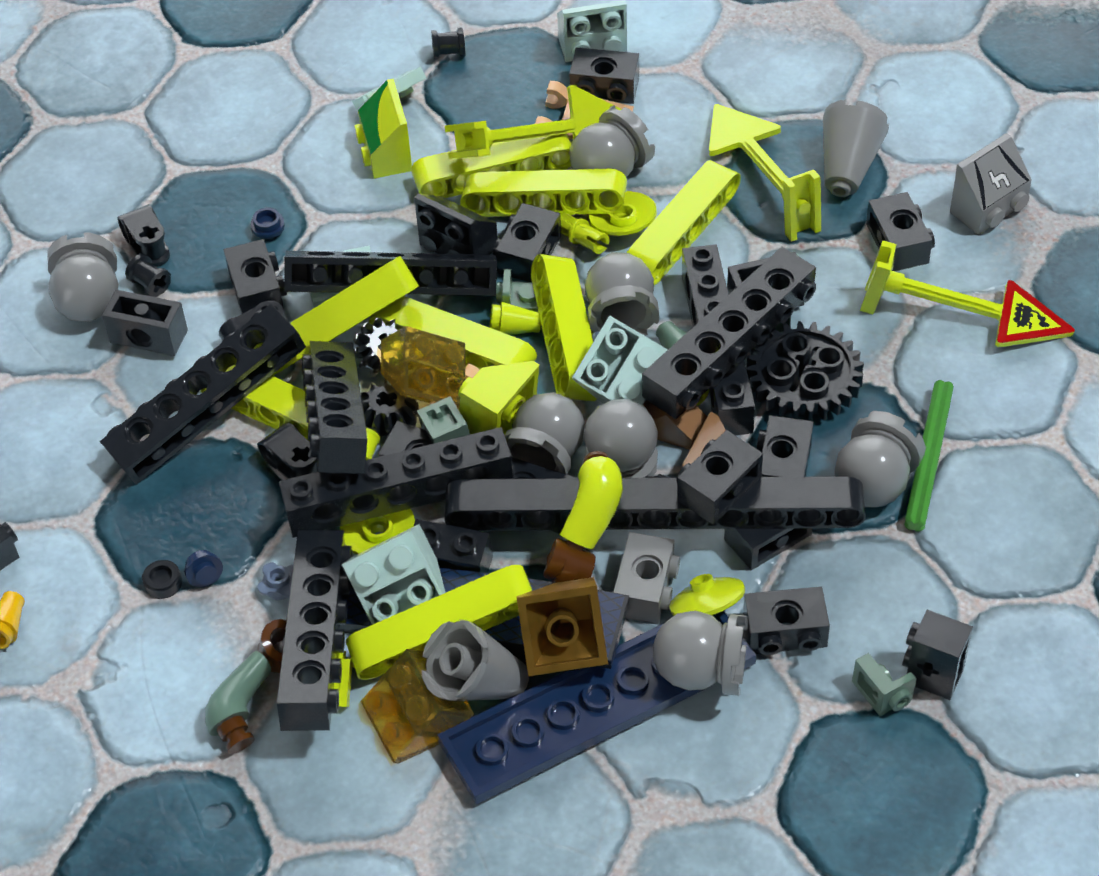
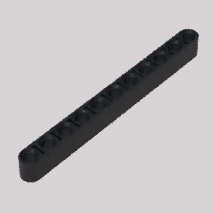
(654, 504)

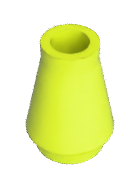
(514, 319)

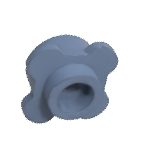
(276, 589)

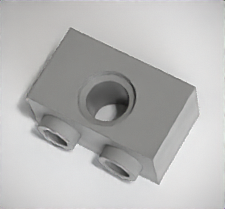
(645, 558)

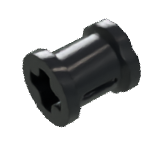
(448, 43)
(142, 271)

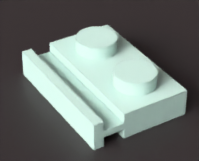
(403, 85)

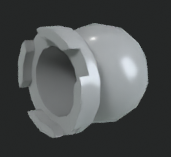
(612, 143)
(82, 276)
(623, 289)
(546, 431)
(626, 435)
(880, 457)
(699, 651)

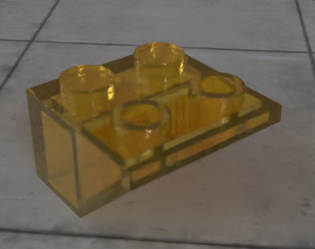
(423, 365)
(407, 712)

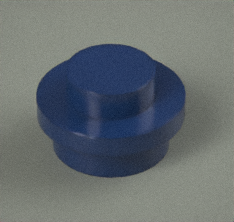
(267, 223)
(203, 568)

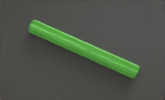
(926, 471)

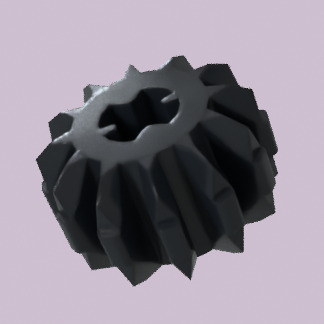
(369, 343)
(385, 407)

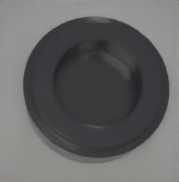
(162, 579)

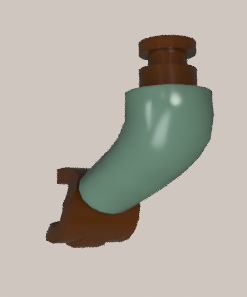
(228, 704)

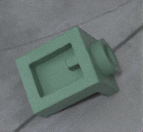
(516, 293)
(442, 421)
(877, 686)

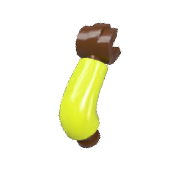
(592, 511)

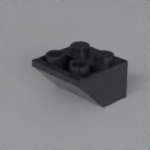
(452, 228)

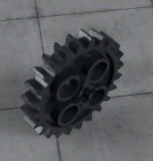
(824, 384)

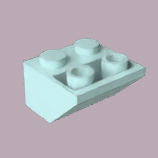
(593, 28)
(616, 363)
(395, 574)

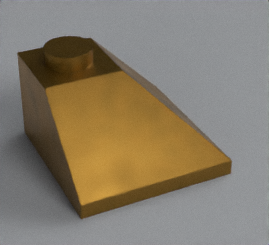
(562, 627)

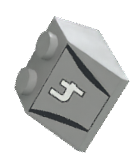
(990, 185)

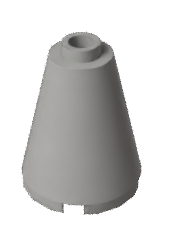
(850, 144)
(471, 665)

